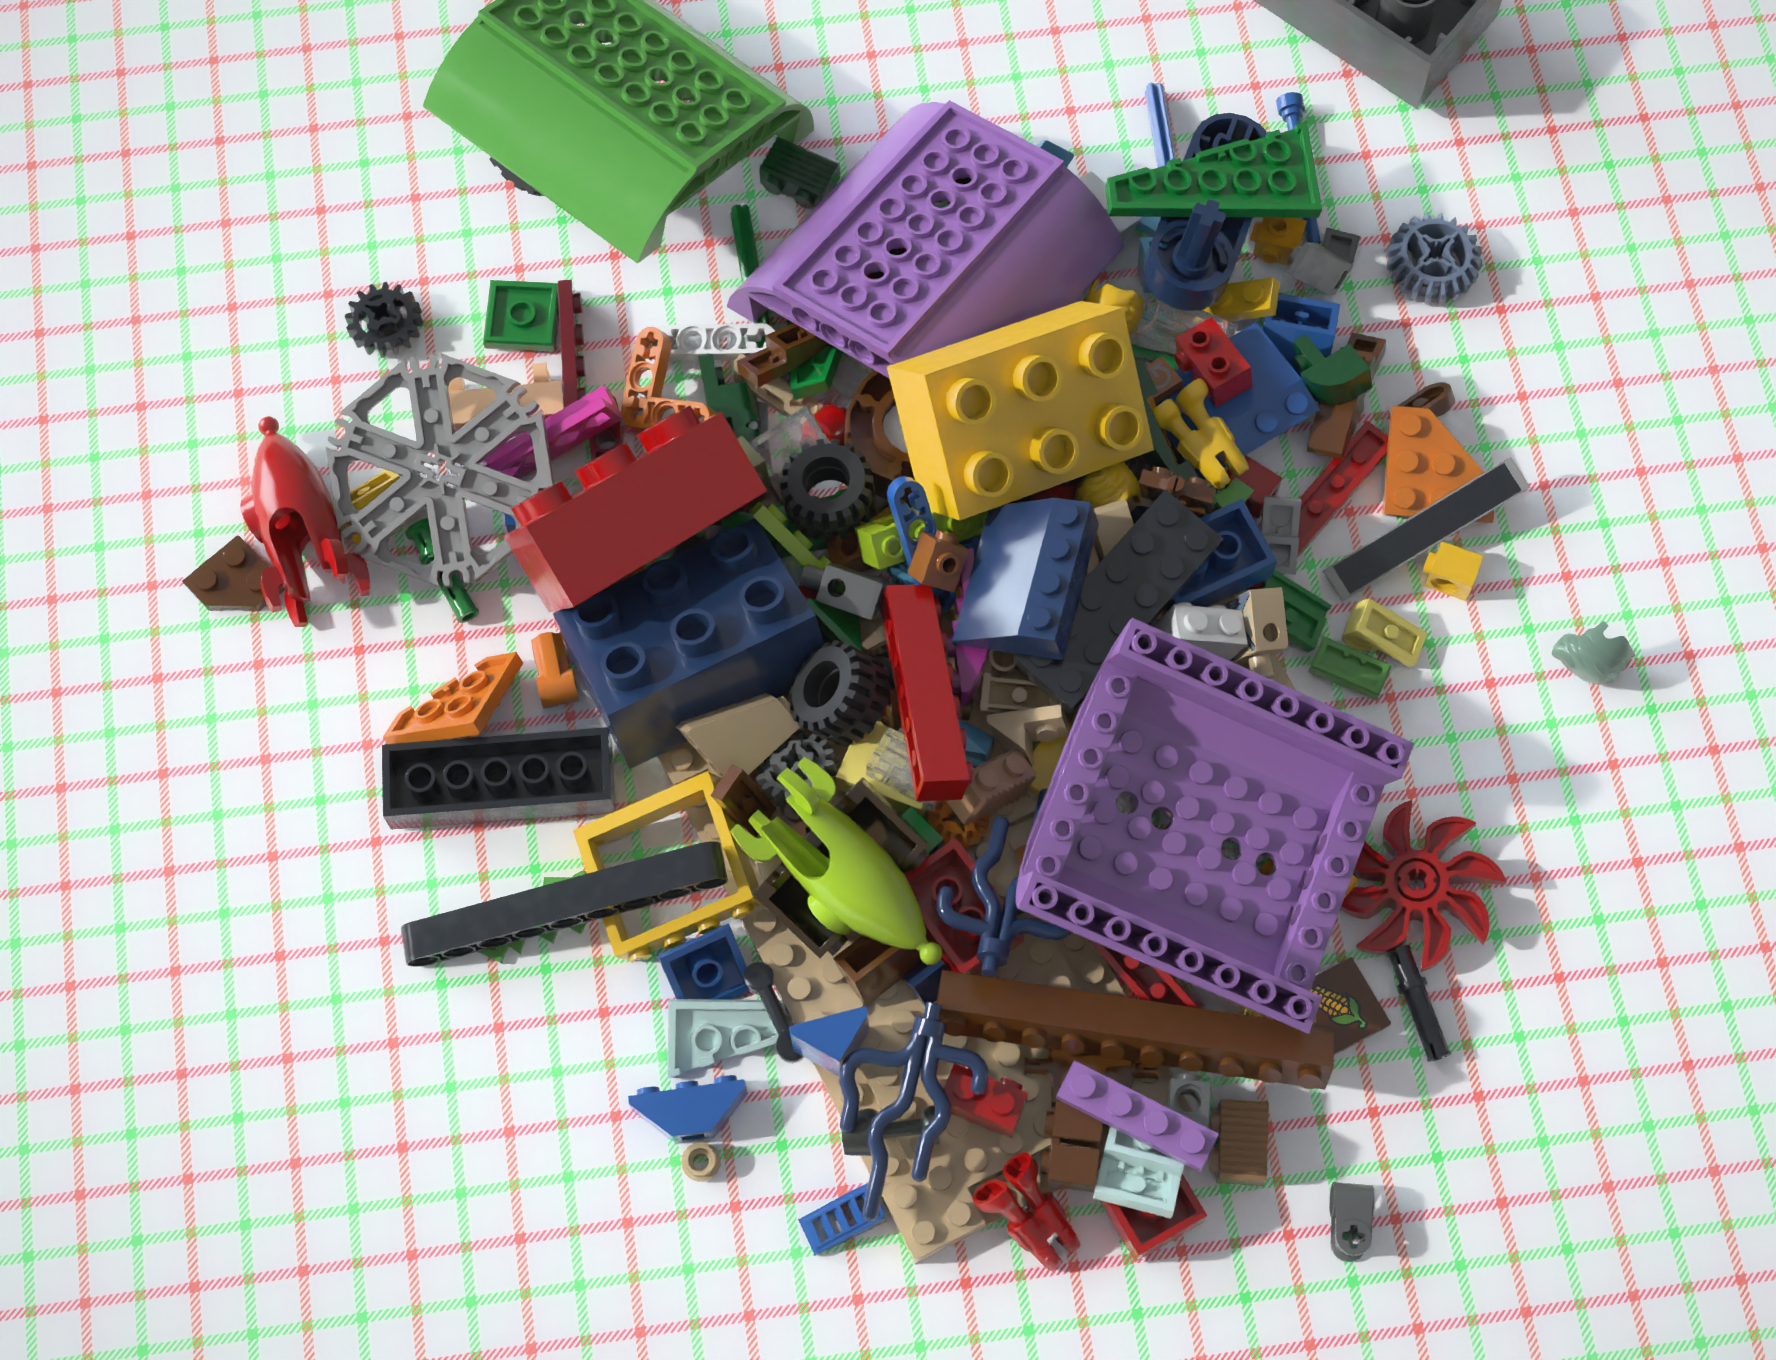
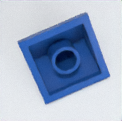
(706, 967)
(831, 1038)

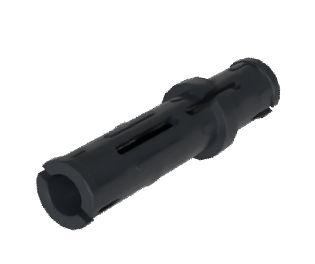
(1413, 988)

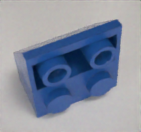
(1299, 317)

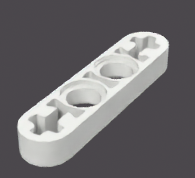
(711, 337)

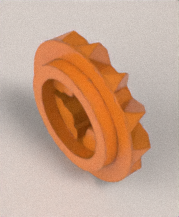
(950, 830)

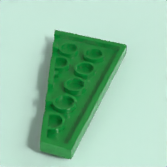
(1246, 177)

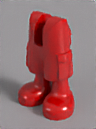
(1039, 1221)

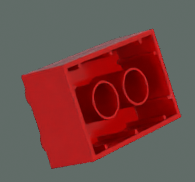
(631, 507)

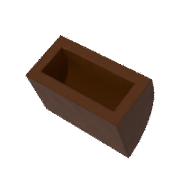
(874, 966)

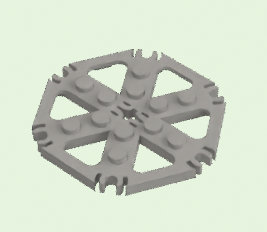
(407, 457)

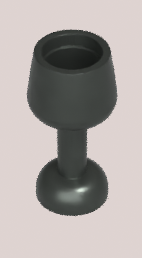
(856, 1142)

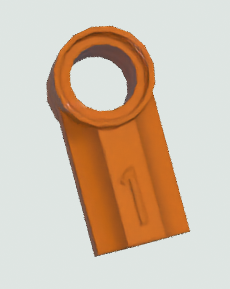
(555, 678)

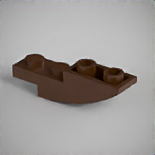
(1336, 423)

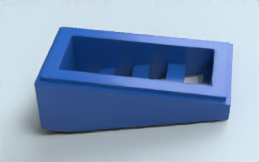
(835, 1206)

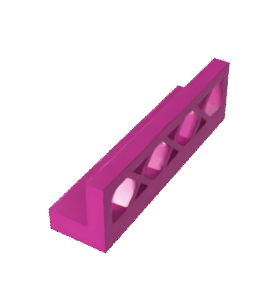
(564, 432)

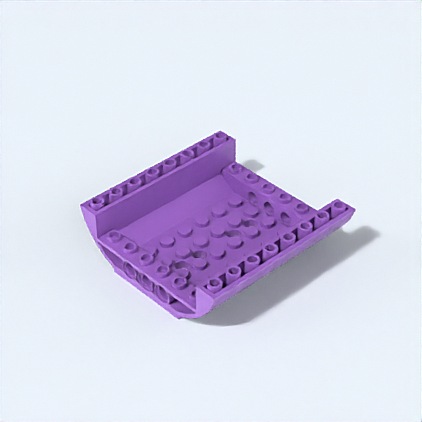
(1001, 252)
(1224, 762)

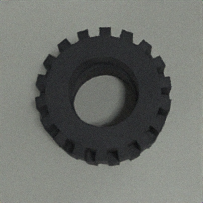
(821, 464)
(839, 693)

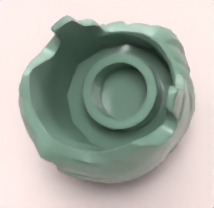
(1593, 655)

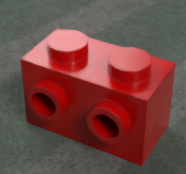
(1212, 357)
(996, 1109)

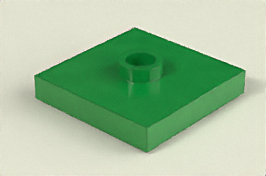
(521, 316)

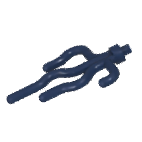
(996, 930)
(921, 1053)

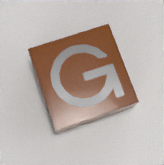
(1164, 378)

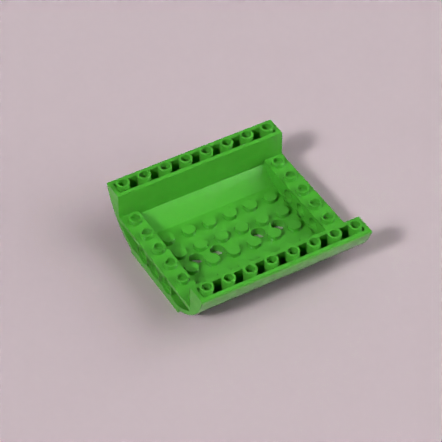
(591, 119)

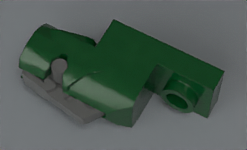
(735, 401)

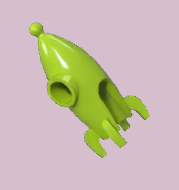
(859, 882)

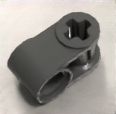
(1351, 1212)

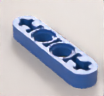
(904, 517)

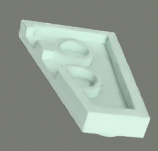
(715, 1030)

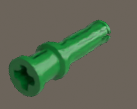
(457, 594)

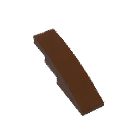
(783, 352)

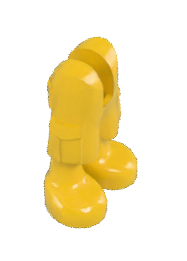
(1206, 443)

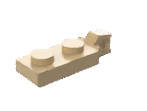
(778, 394)

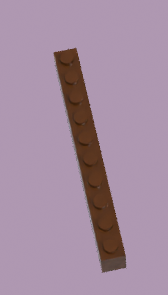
(1135, 1030)

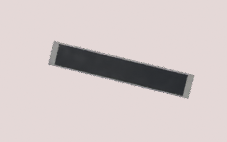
(1426, 529)

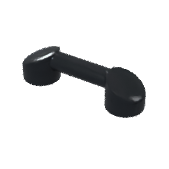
(759, 980)

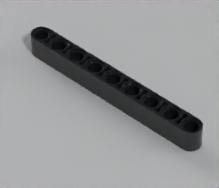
(564, 904)

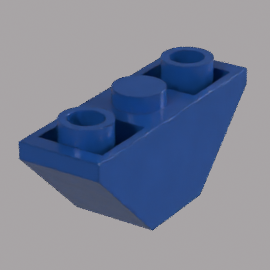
(690, 1109)

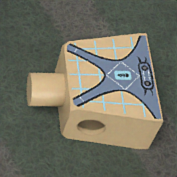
(1264, 628)

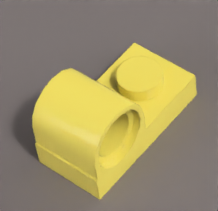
(1378, 628)

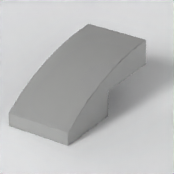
(1280, 530)

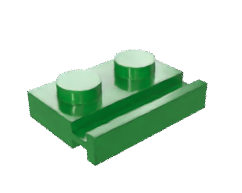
(1303, 611)

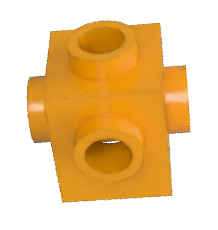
(1277, 238)

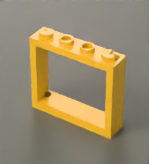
(649, 811)

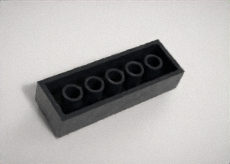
(1130, 582)
(498, 778)

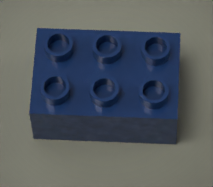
(689, 638)

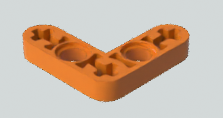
(653, 405)

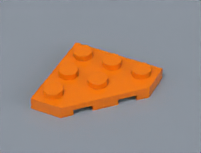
(1423, 463)
(457, 706)

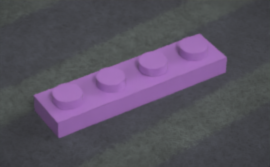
(1137, 1116)

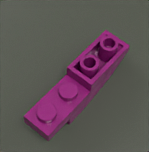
(969, 661)

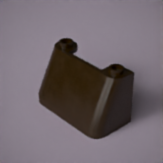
(878, 818)

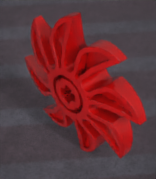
(1436, 892)

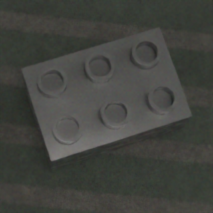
(1393, 42)

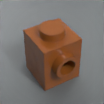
(938, 560)

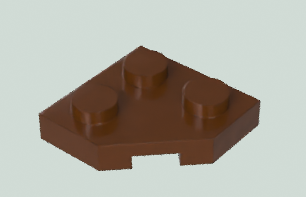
(229, 579)

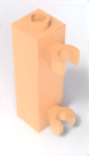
(469, 403)

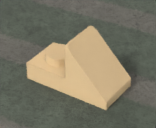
(1022, 727)

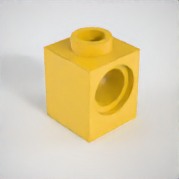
(1452, 570)

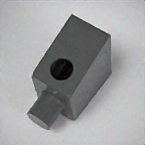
(862, 591)

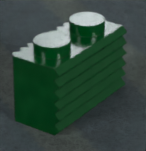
(798, 173)

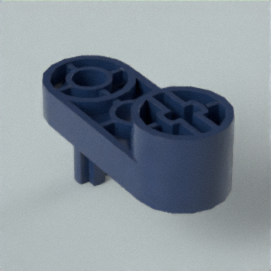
(1198, 253)

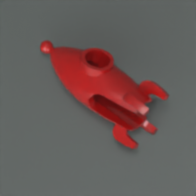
(287, 511)

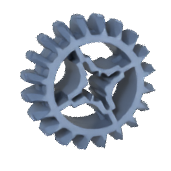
(1436, 276)

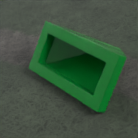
(837, 623)

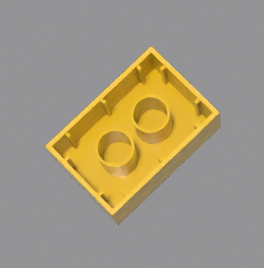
(1021, 408)

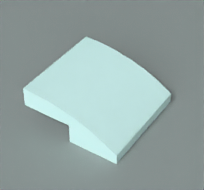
(1137, 1176)

